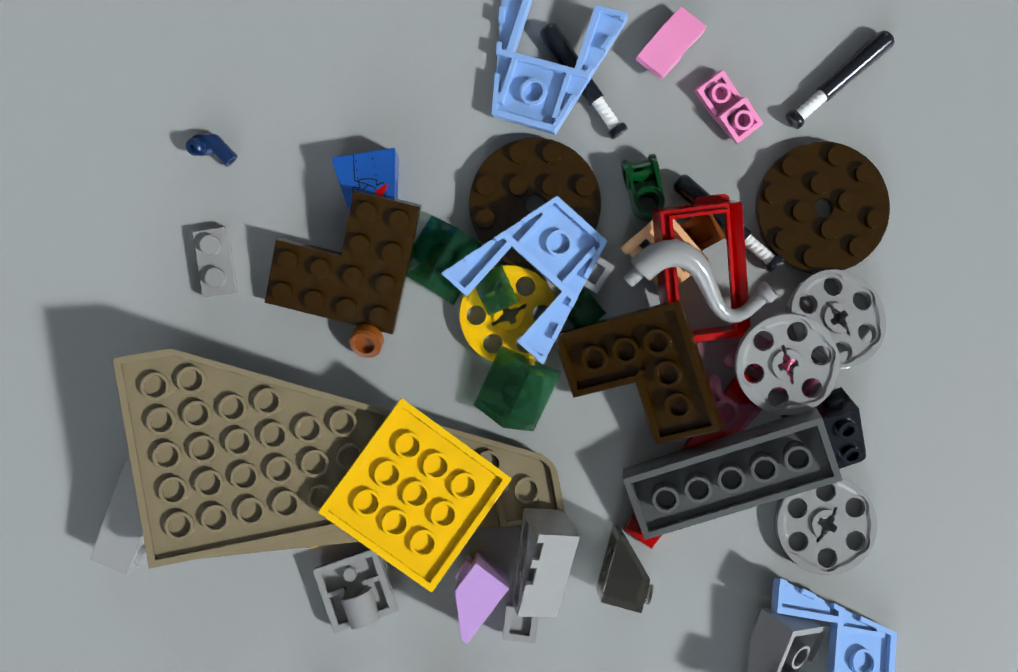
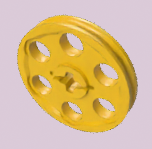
(508, 332)

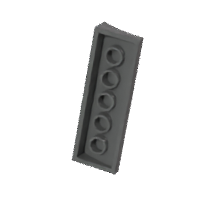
(731, 474)

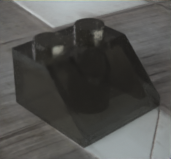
(622, 576)

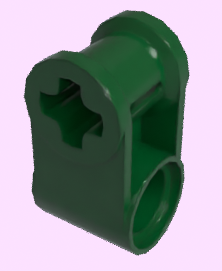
(643, 180)

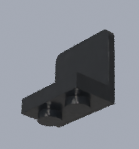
(843, 427)

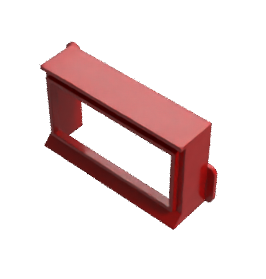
(736, 255)

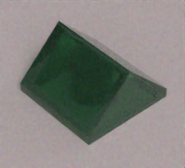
(436, 250)
(516, 390)

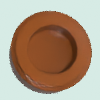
(366, 341)

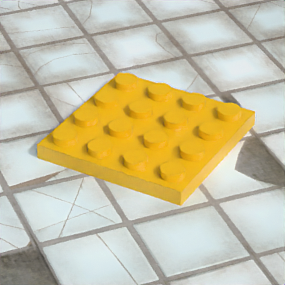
(415, 495)

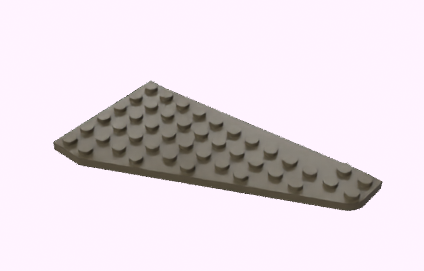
(249, 459)

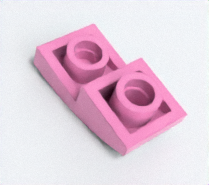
(670, 43)
(727, 107)

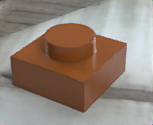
(703, 230)

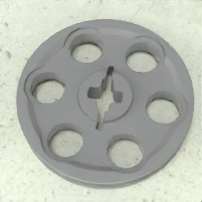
(842, 304)
(801, 370)
(835, 538)

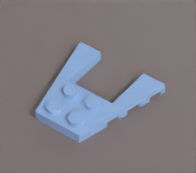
(541, 91)
(558, 247)
(853, 640)

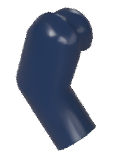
(211, 145)

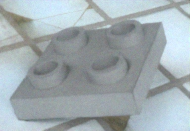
(355, 590)

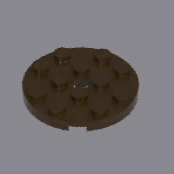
(526, 170)
(855, 198)

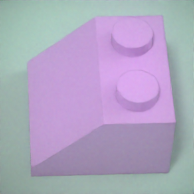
(478, 592)

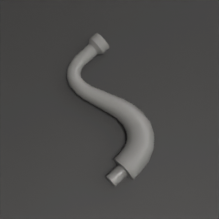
(685, 256)

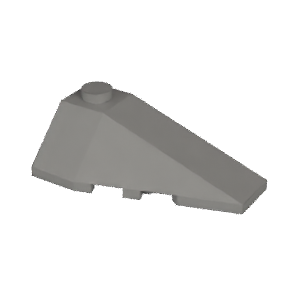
(785, 642)

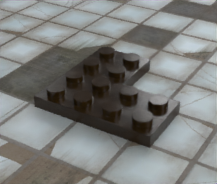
(360, 282)
(654, 352)

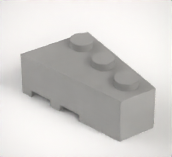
(543, 562)

